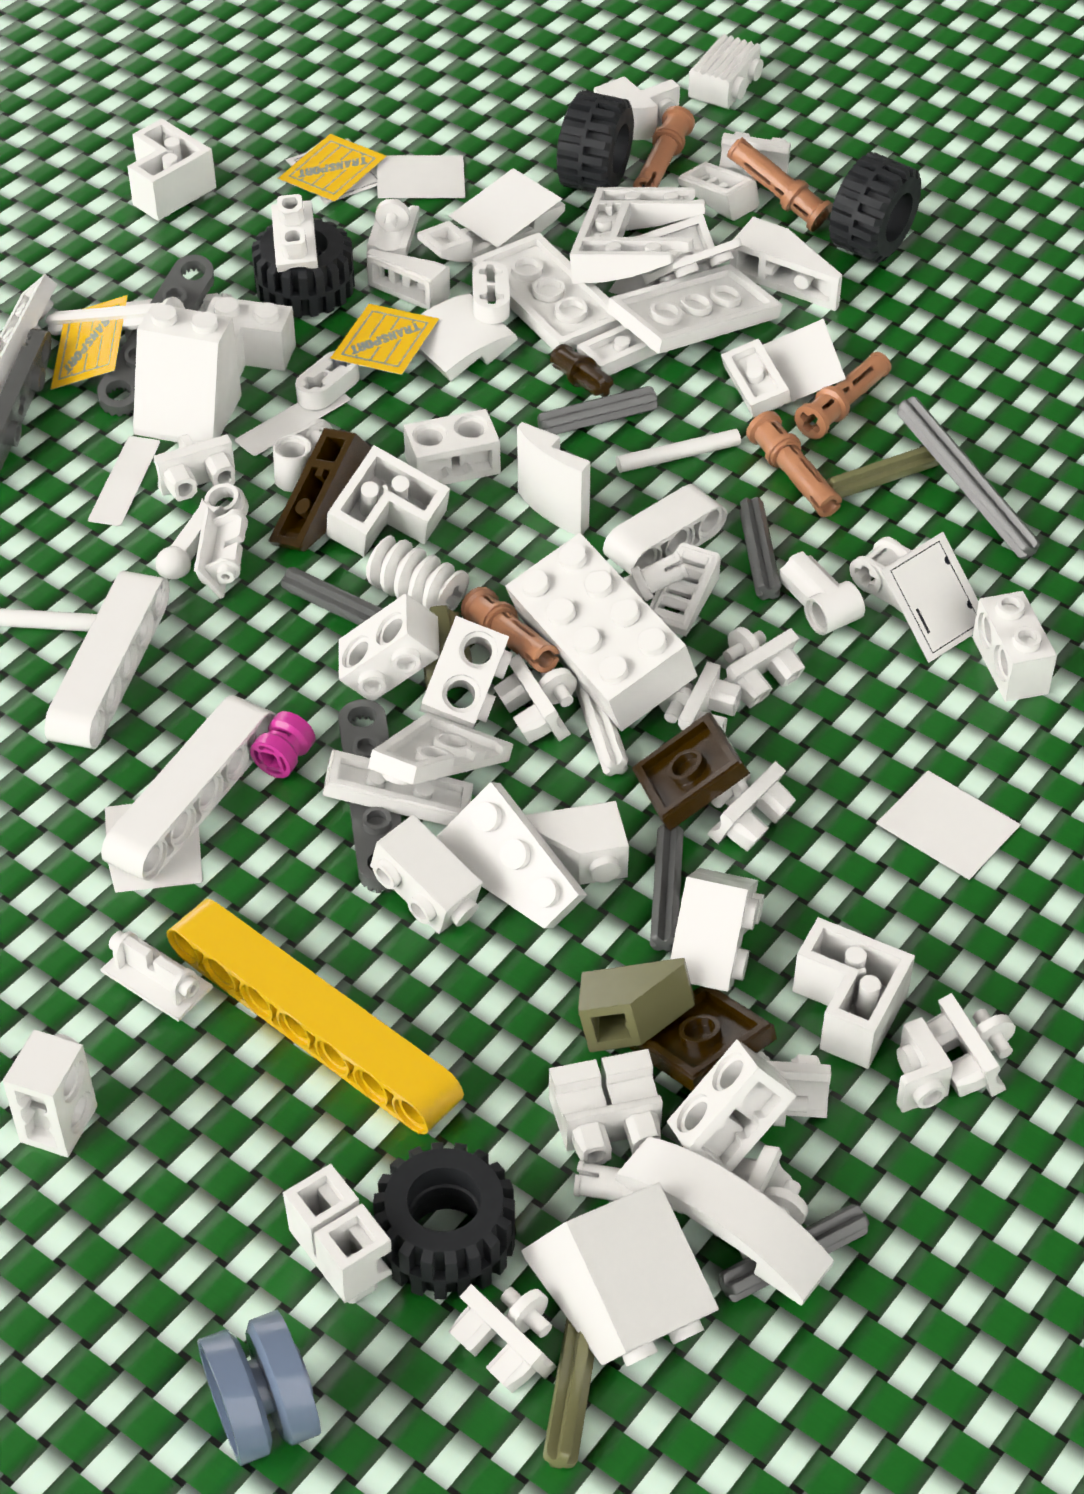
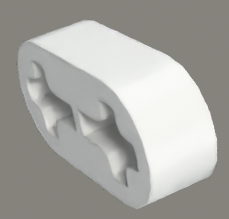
(485, 292)
(325, 382)

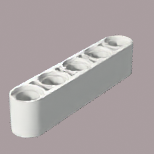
(107, 660)
(186, 789)

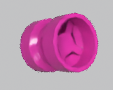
(280, 747)

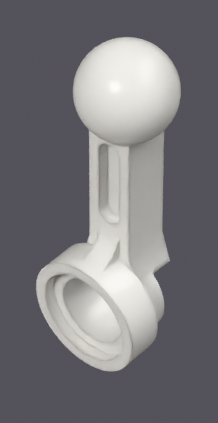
(175, 560)

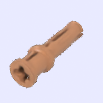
(667, 142)
(792, 193)
(834, 402)
(784, 452)
(485, 609)

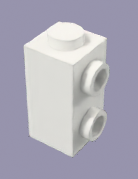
(426, 875)

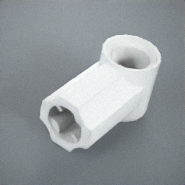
(825, 601)

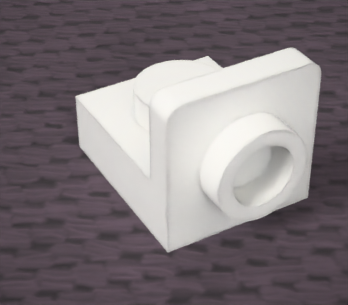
(924, 1067)

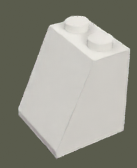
(184, 374)
(624, 1276)

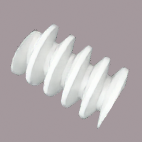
(409, 570)

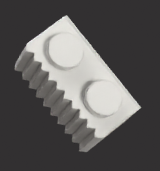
(725, 71)

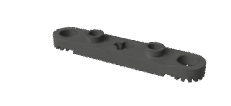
(175, 285)
(23, 382)
(368, 823)

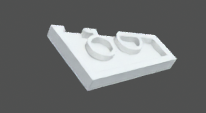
(436, 749)
(512, 857)

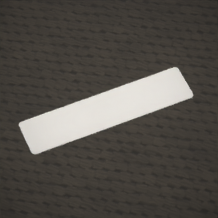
(284, 423)
(124, 481)

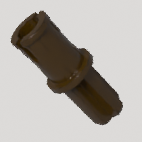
(581, 370)

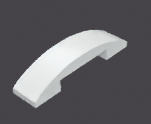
(463, 245)
(733, 1211)

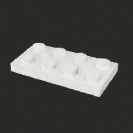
(545, 293)
(694, 308)

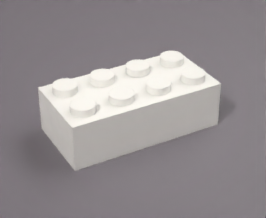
(602, 631)

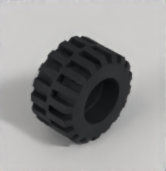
(594, 141)
(875, 207)
(305, 288)
(446, 1181)

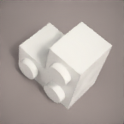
(168, 169)
(261, 331)
(382, 494)
(711, 927)
(858, 982)

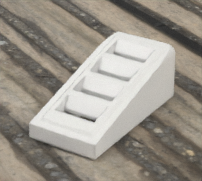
(725, 191)
(431, 276)
(704, 570)

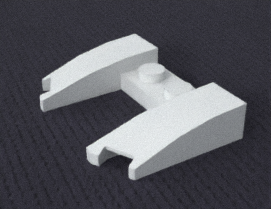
(606, 255)

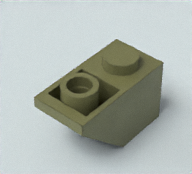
(632, 1002)

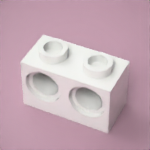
(454, 447)
(1014, 646)
(388, 648)
(456, 671)
(50, 1092)
(731, 1107)

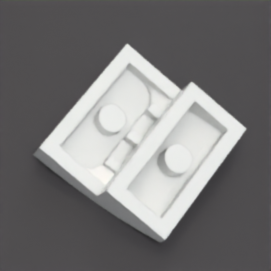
(461, 338)
(552, 479)

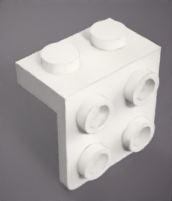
(701, 258)

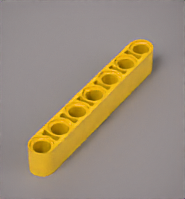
(316, 1016)

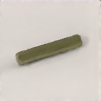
(882, 472)
(569, 1400)

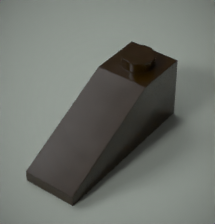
(319, 486)

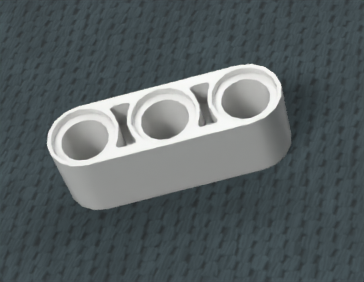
(658, 530)

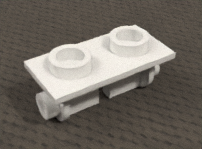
(220, 550)
(154, 975)

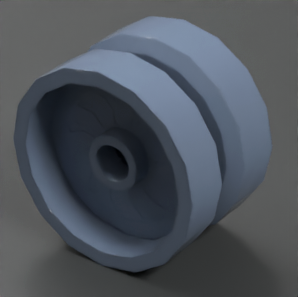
(267, 1384)

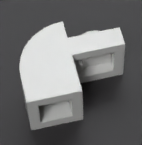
(646, 104)

